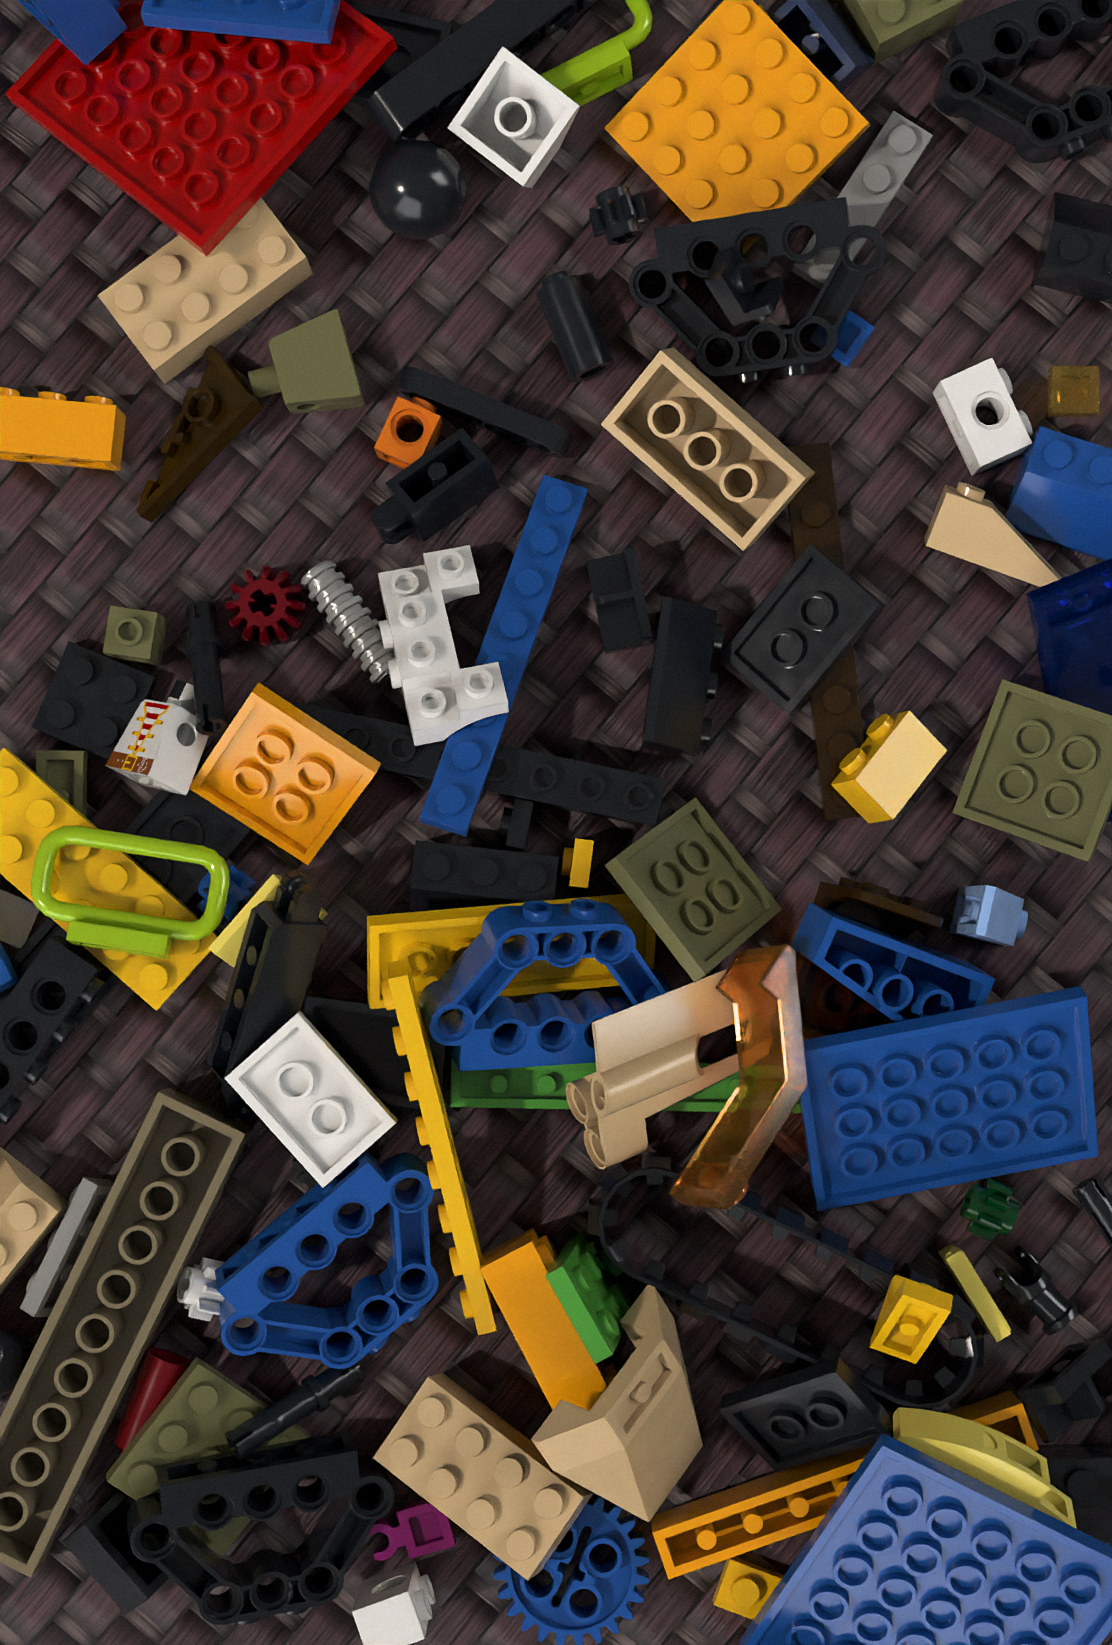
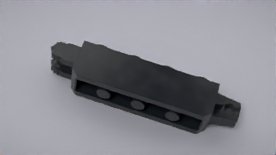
(267, 979)

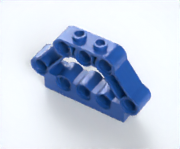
(490, 965)
(306, 1329)

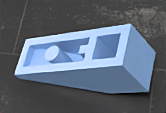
(989, 915)

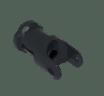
(1039, 1293)

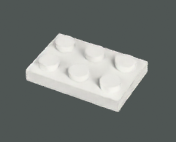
(311, 1099)

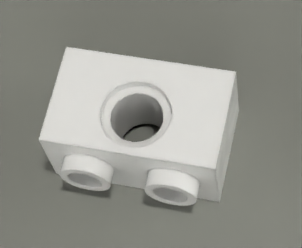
(983, 444)
(394, 1607)

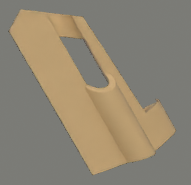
(647, 1064)

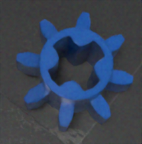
(238, 893)

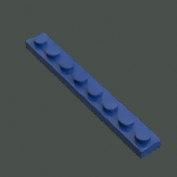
(510, 643)

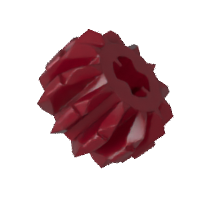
(275, 590)

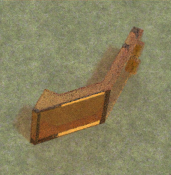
(771, 1073)

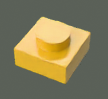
(578, 863)

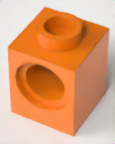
(400, 453)

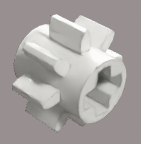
(199, 1290)

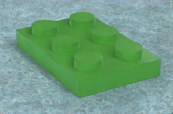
(589, 1296)

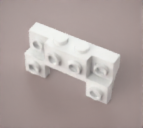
(425, 664)

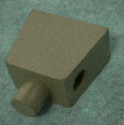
(311, 368)

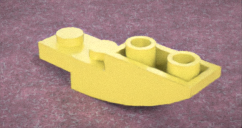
(984, 1456)

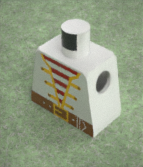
(161, 743)

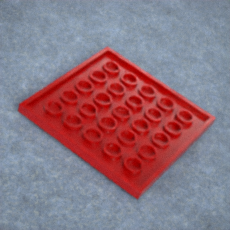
(195, 116)

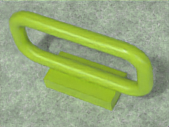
(604, 65)
(121, 929)

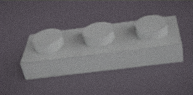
(65, 1246)

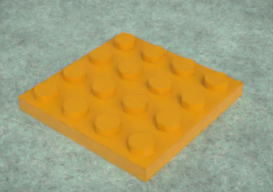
(736, 119)

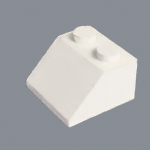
(515, 118)

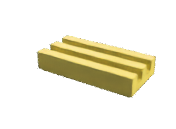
(975, 1292)

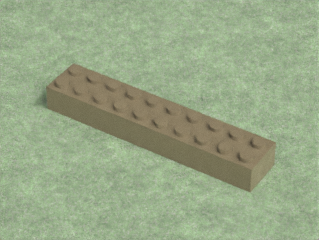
(108, 1317)

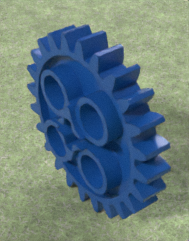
(610, 1581)

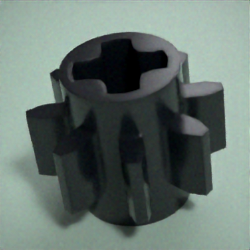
(618, 215)

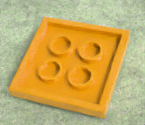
(284, 774)

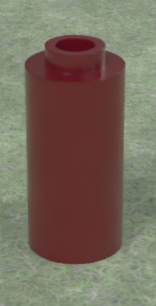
(154, 1381)

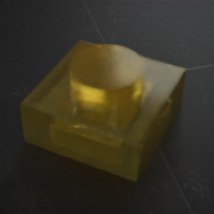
(1073, 391)

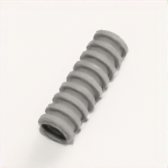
(349, 618)

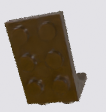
(826, 1003)

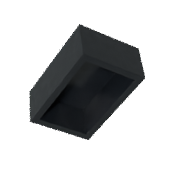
(368, 1045)

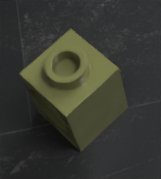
(135, 635)

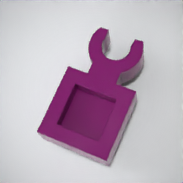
(419, 1528)

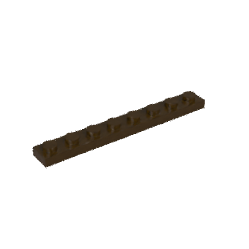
(836, 700)

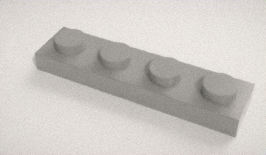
(872, 187)

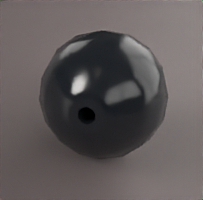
(418, 189)

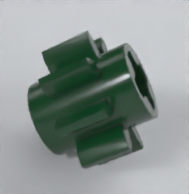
(989, 1209)

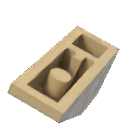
(979, 533)

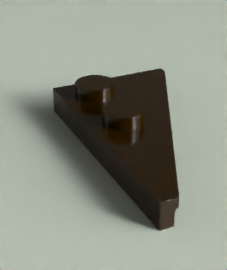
(204, 427)

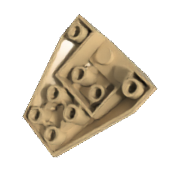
(641, 1426)

